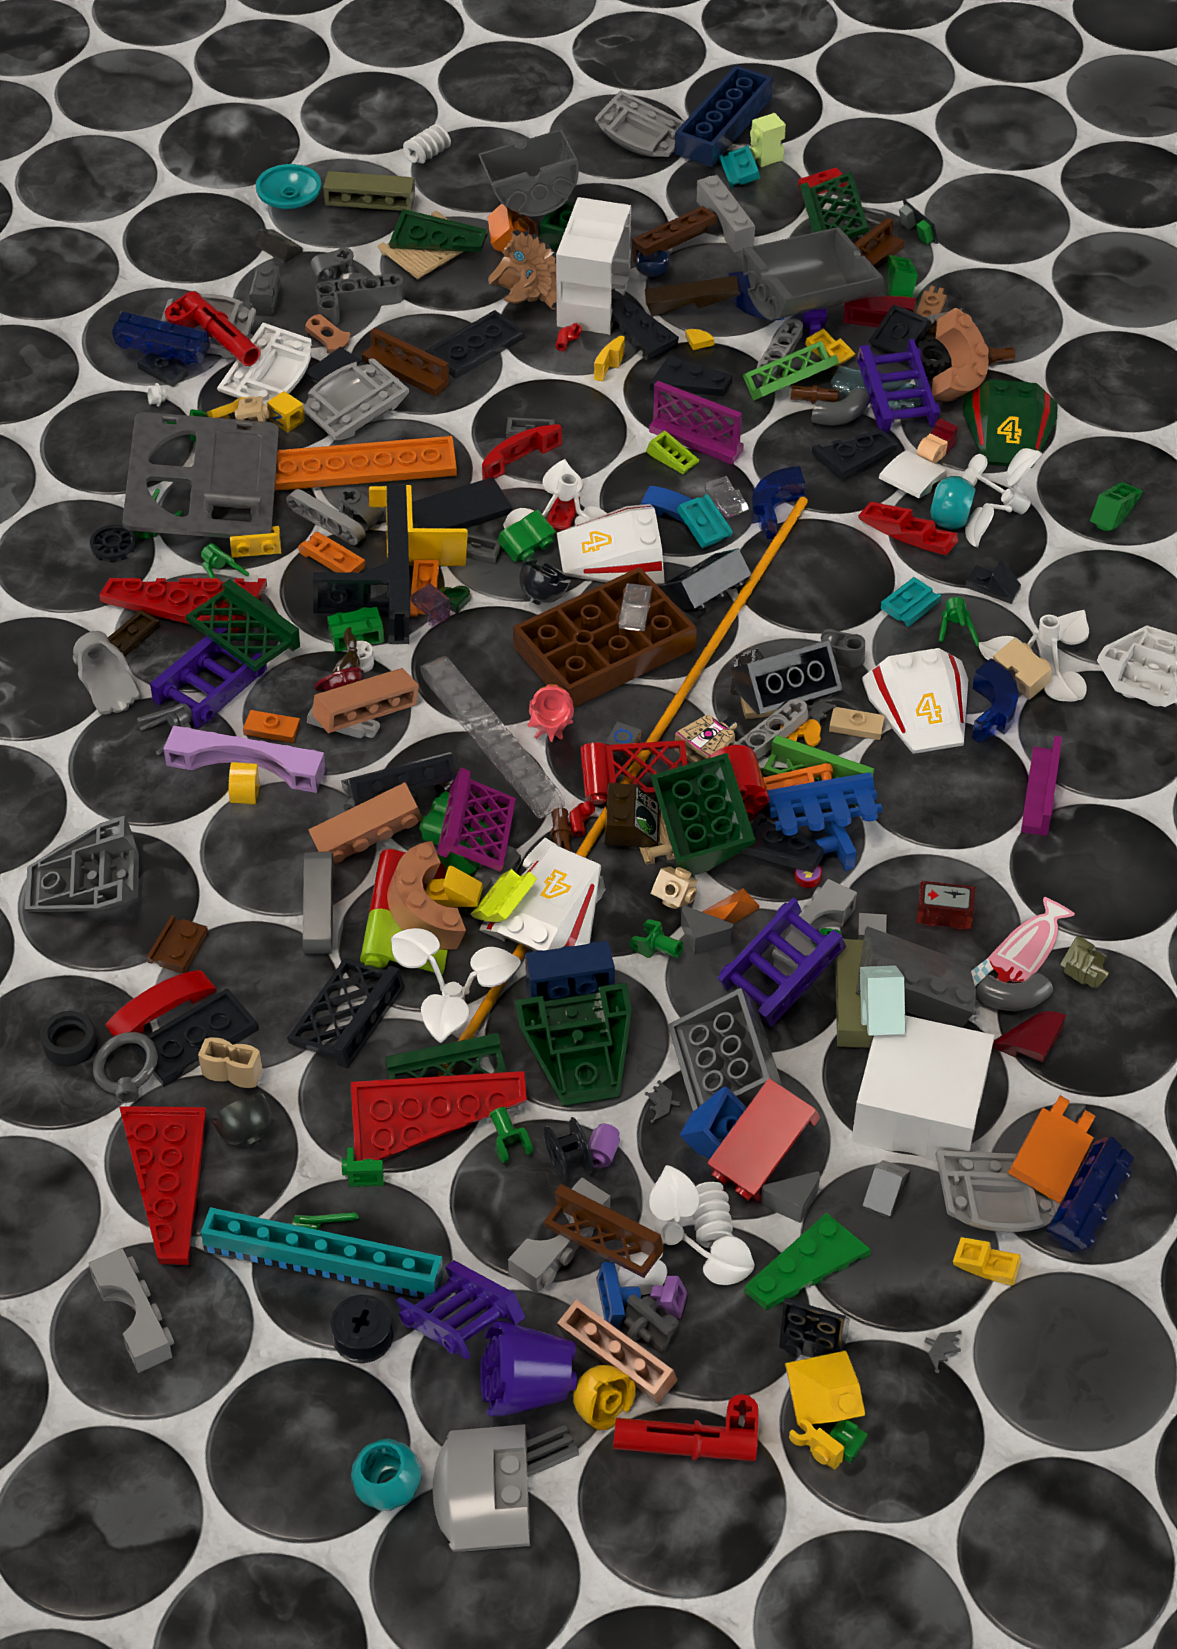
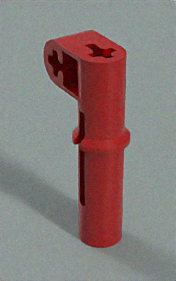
(200, 312)
(695, 1439)

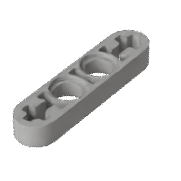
(777, 349)
(325, 517)
(781, 716)

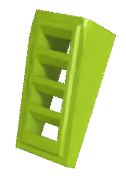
(665, 440)

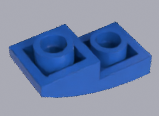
(665, 501)

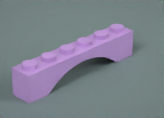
(196, 748)

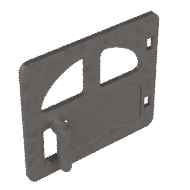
(228, 471)

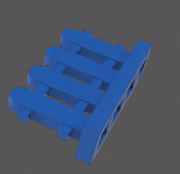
(824, 794)

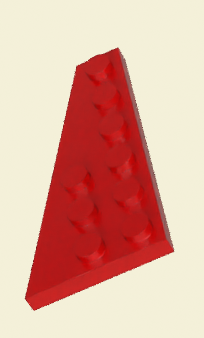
(174, 599)
(411, 1111)
(167, 1164)

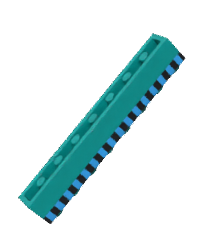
(322, 1253)

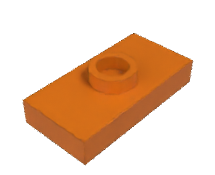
(271, 726)

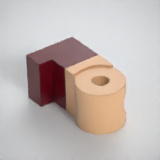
(938, 442)

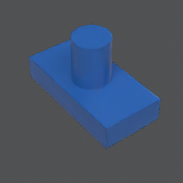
(838, 841)
(612, 1295)

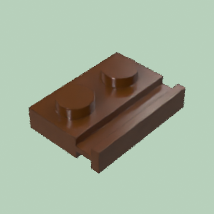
(177, 944)

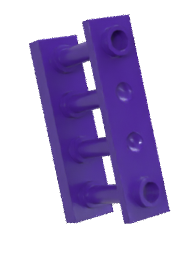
(879, 397)
(185, 671)
(790, 986)
(468, 1286)

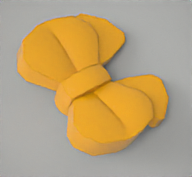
(809, 730)

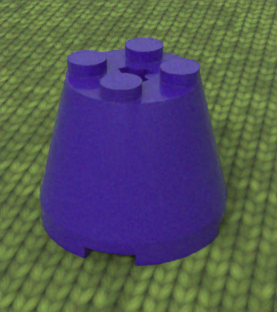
(524, 1369)

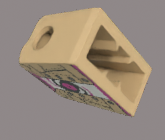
(706, 737)

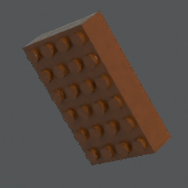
(586, 650)

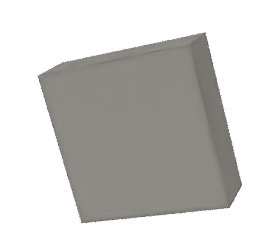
(875, 921)

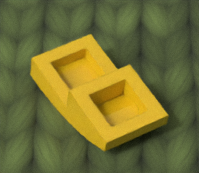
(832, 347)
(609, 357)
(981, 1260)

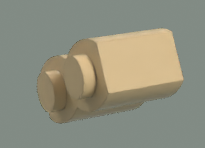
(230, 1062)

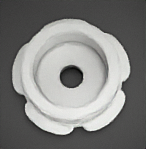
(156, 394)

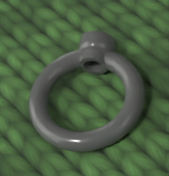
(126, 1088)

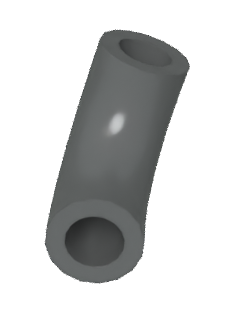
(841, 411)
(1014, 996)

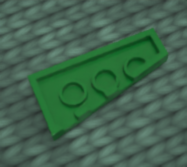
(806, 1261)

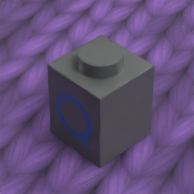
(623, 735)

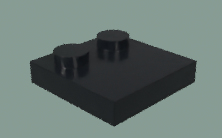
(897, 329)

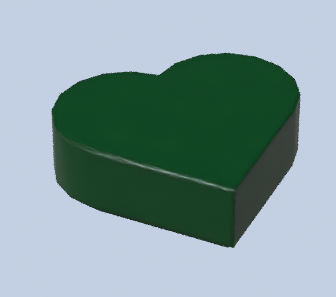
(458, 596)

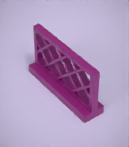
(692, 433)
(457, 815)

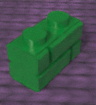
(365, 626)

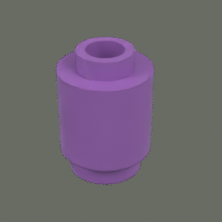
(603, 1145)

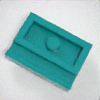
(740, 166)
(704, 521)
(910, 601)

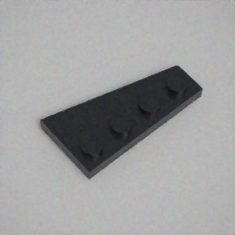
(641, 327)

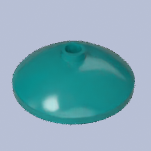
(288, 186)

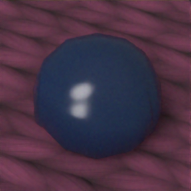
(653, 264)

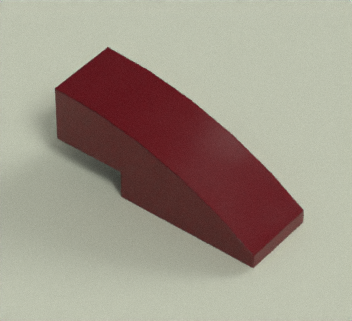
(873, 309)

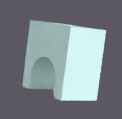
(882, 1000)

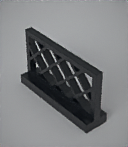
(415, 774)
(365, 1016)

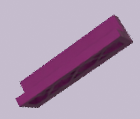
(1041, 789)

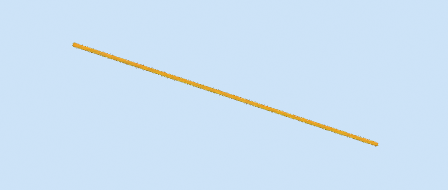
(658, 731)

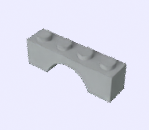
(736, 225)
(829, 908)
(538, 1261)
(117, 1281)

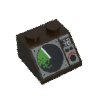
(630, 817)

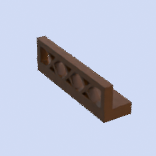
(674, 232)
(878, 246)
(407, 366)
(607, 1221)

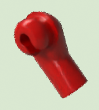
(566, 335)
(579, 815)

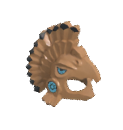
(527, 270)

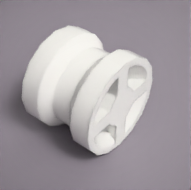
(365, 655)

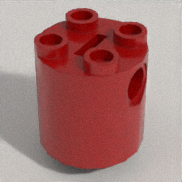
(747, 776)

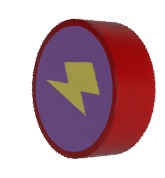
(808, 879)

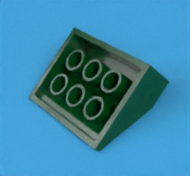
(703, 813)

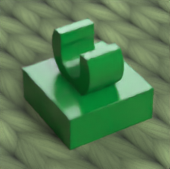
(850, 1437)

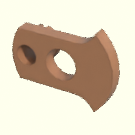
(339, 338)

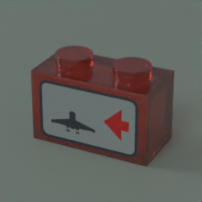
(945, 905)

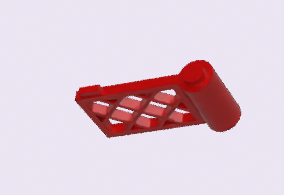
(599, 765)

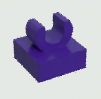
(814, 320)

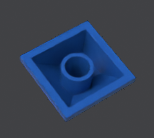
(712, 1122)

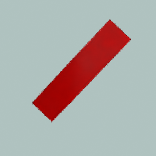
(901, 525)

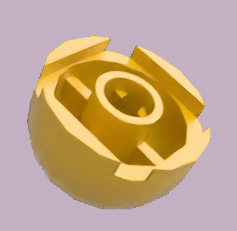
(603, 1395)

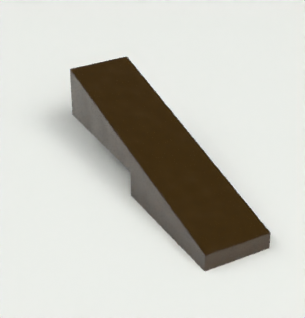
(701, 292)

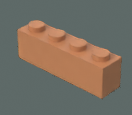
(365, 700)
(367, 823)
(616, 1349)

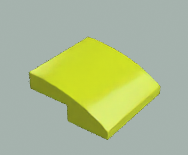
(504, 896)

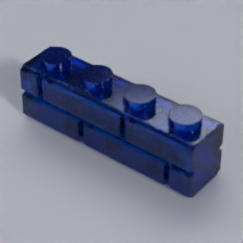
(160, 338)
(1091, 1195)

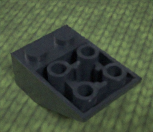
(812, 1330)

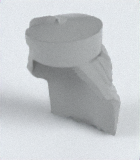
(105, 673)

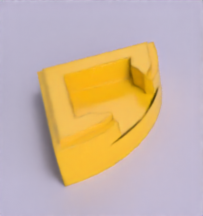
(699, 338)

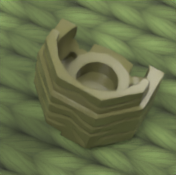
(1085, 963)

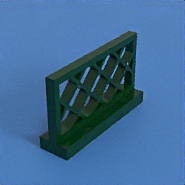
(815, 211)
(257, 616)
(445, 1055)

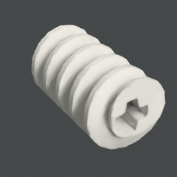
(427, 144)
(712, 1214)

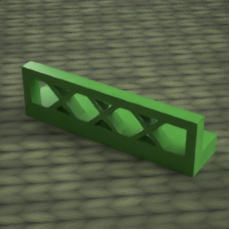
(796, 376)
(802, 756)

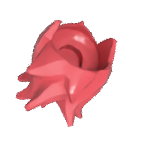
(551, 711)

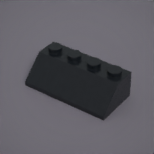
(787, 676)

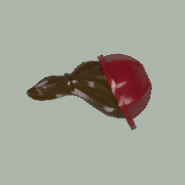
(346, 669)

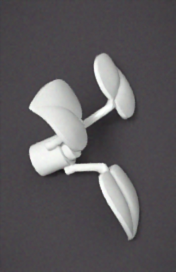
(564, 484)
(1012, 498)
(1070, 630)
(449, 1011)
(675, 1197)

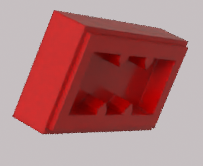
(821, 177)
(562, 514)

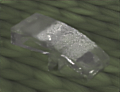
(726, 499)
(635, 607)

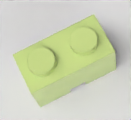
(766, 139)

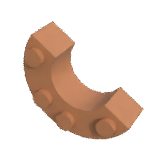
(967, 355)
(411, 904)

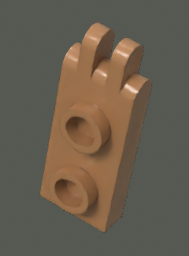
(931, 302)

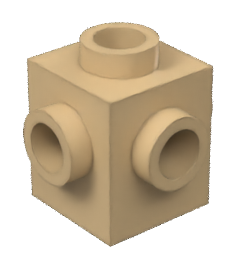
(252, 409)
(675, 887)

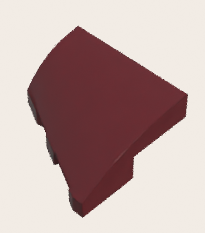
(1032, 1036)

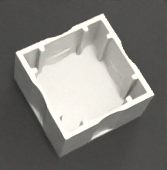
(592, 263)
(923, 1089)

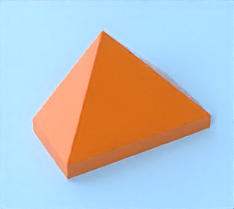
(733, 907)

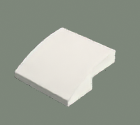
(912, 474)

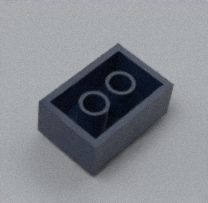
(569, 971)

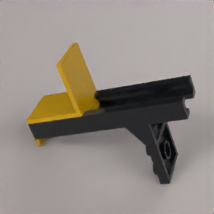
(352, 590)

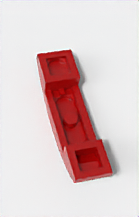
(541, 438)
(159, 1000)

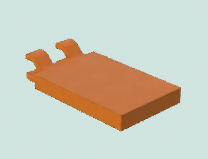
(1053, 1151)

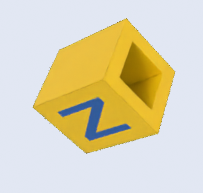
(286, 411)

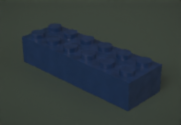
(723, 115)

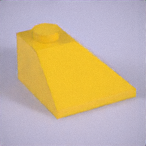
(824, 1388)

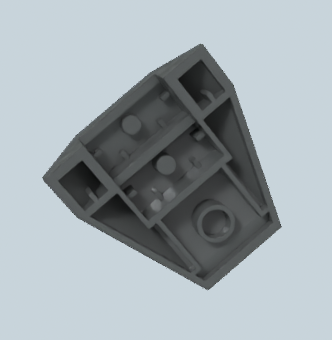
(87, 872)

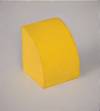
(243, 783)

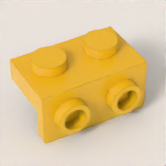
(256, 544)

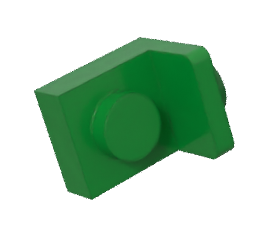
(364, 1172)

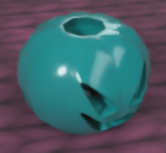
(952, 502)
(384, 1460)

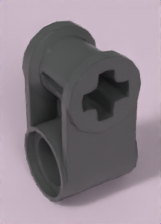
(331, 264)
(357, 508)
(846, 647)

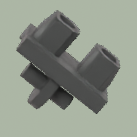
(647, 1324)

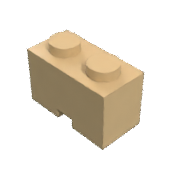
(1026, 667)

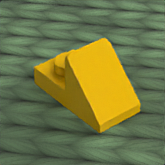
(455, 890)

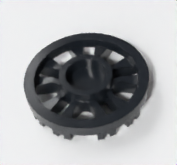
(112, 543)

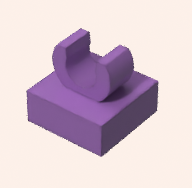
(670, 1296)

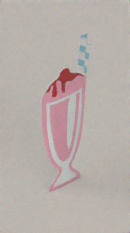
(1025, 947)

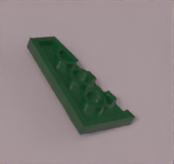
(434, 233)

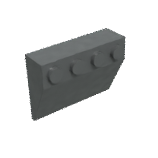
(934, 983)
(718, 1034)

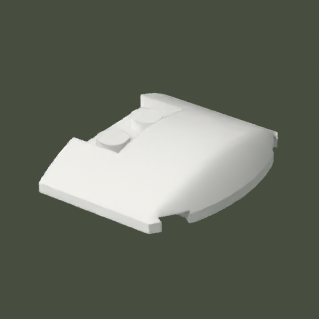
(278, 369)

